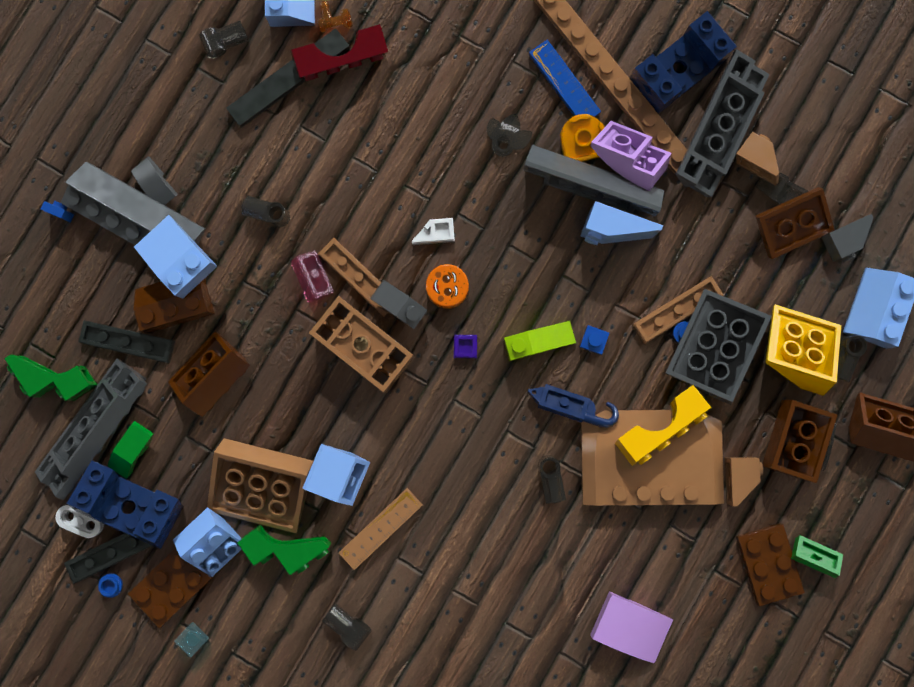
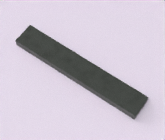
(280, 83)

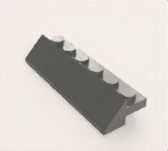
(723, 125)
(592, 182)
(120, 206)
(90, 428)

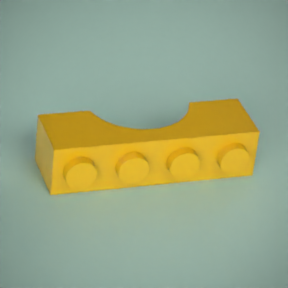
(686, 409)

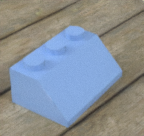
(290, 12)
(881, 307)

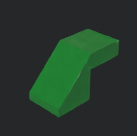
(129, 449)

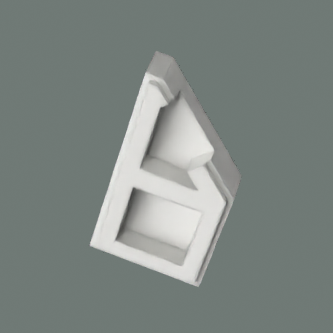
(436, 232)

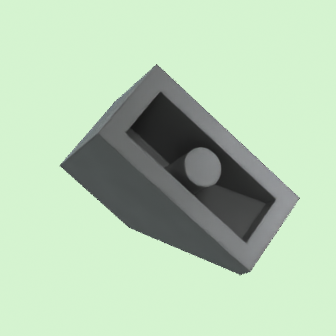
(848, 239)
(398, 304)

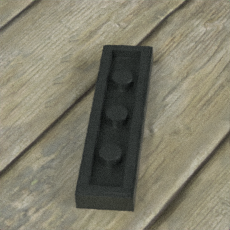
(126, 341)
(103, 556)

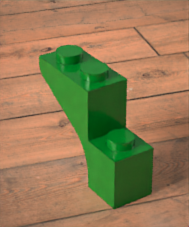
(38, 379)
(291, 553)

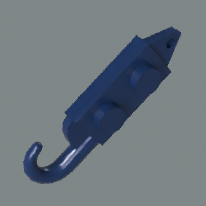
(571, 405)

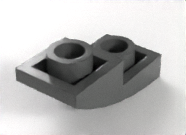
(151, 181)

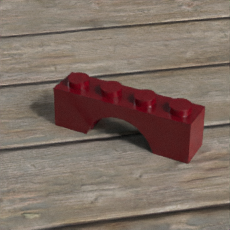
(311, 61)

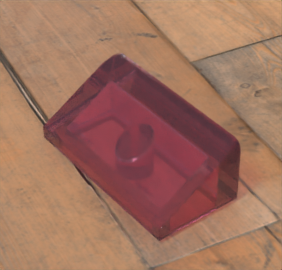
(312, 276)

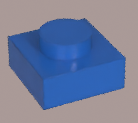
(58, 210)
(594, 340)

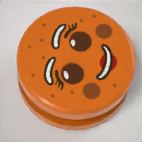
(447, 286)

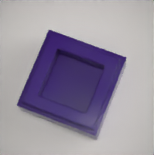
(465, 346)

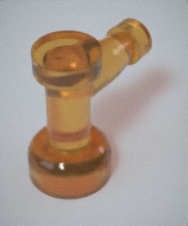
(329, 21)

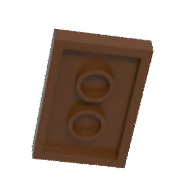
(795, 223)
(770, 564)
(168, 588)

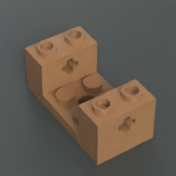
(382, 359)

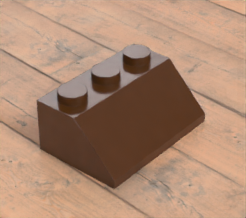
(160, 309)
(208, 374)
(883, 426)
(799, 440)

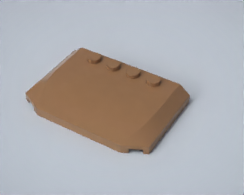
(680, 474)

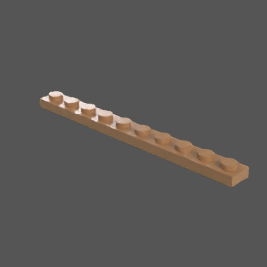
(613, 78)

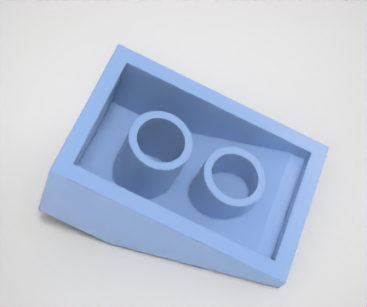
(612, 225)
(175, 257)

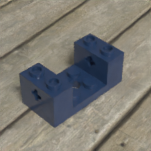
(698, 50)
(103, 495)

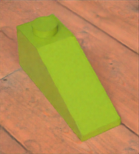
(539, 340)

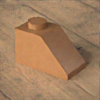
(759, 157)
(741, 477)

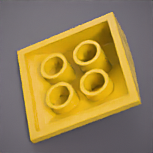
(804, 349)

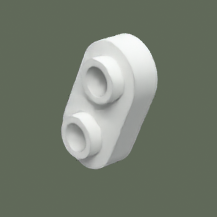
(79, 524)

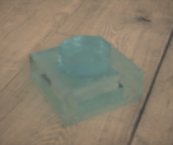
(191, 639)

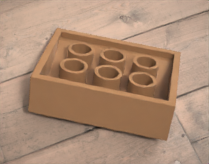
(258, 485)

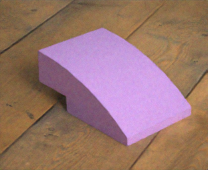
(631, 154)
(631, 628)

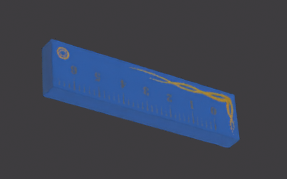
(563, 80)

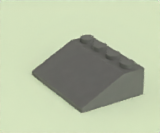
(718, 346)

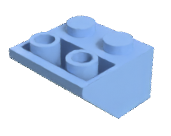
(336, 475)
(208, 542)

